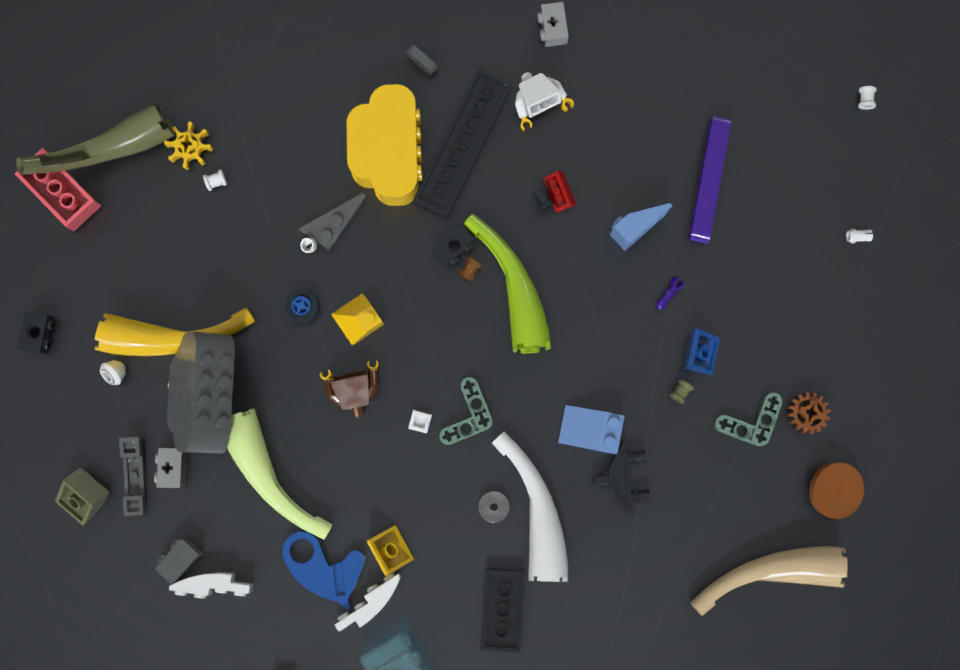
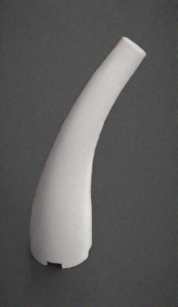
(546, 537)

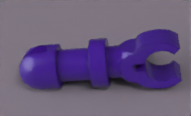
(669, 293)

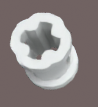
(867, 97)
(215, 180)

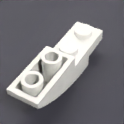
(203, 585)
(376, 598)

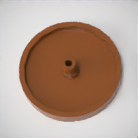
(836, 490)

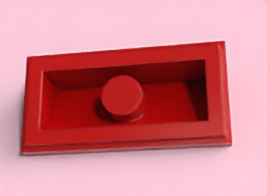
(559, 191)

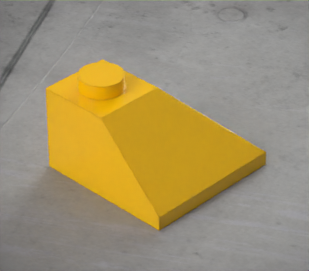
(357, 319)

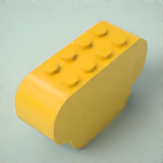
(385, 144)

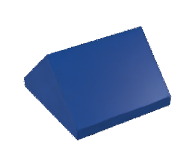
(701, 352)

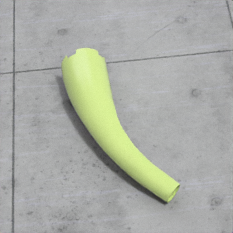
(252, 458)

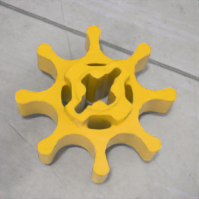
(193, 151)

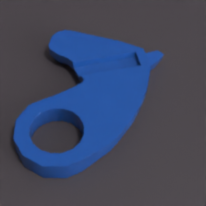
(317, 576)

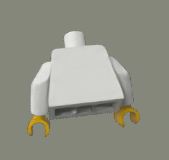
(537, 95)

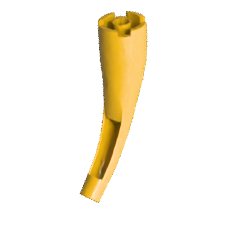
(137, 338)

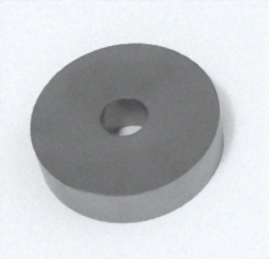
(490, 515)

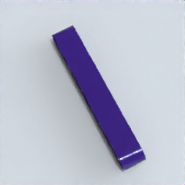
(710, 179)

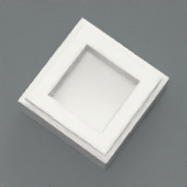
(420, 421)

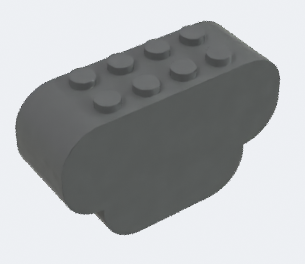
(201, 393)

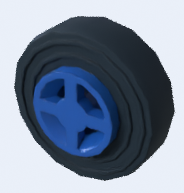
(295, 304)

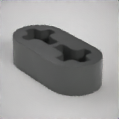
(421, 59)

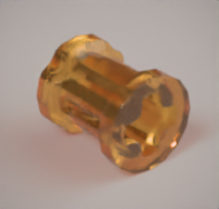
(470, 269)

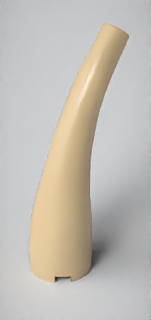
(802, 566)

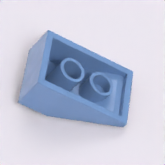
(634, 225)
(591, 429)

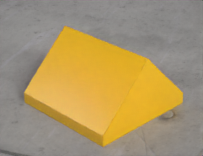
(390, 550)

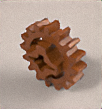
(807, 420)

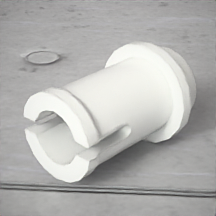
(859, 235)

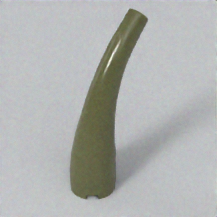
(128, 137)

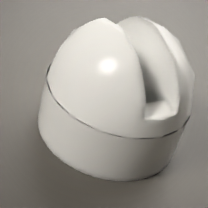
(307, 242)

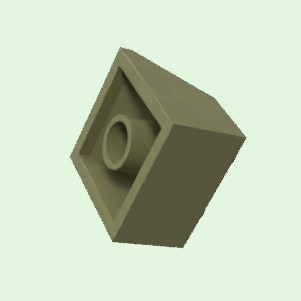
(81, 496)

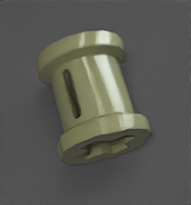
(681, 391)

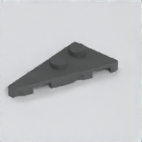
(330, 226)

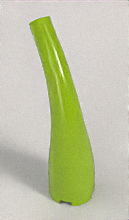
(526, 312)

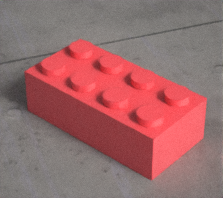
(62, 195)

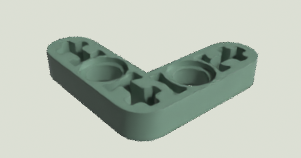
(472, 421)
(752, 430)

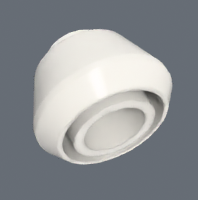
(113, 372)

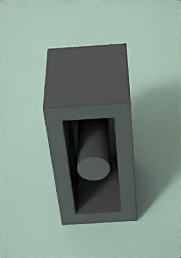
(178, 560)

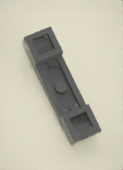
(134, 476)

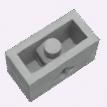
(554, 14)
(170, 478)

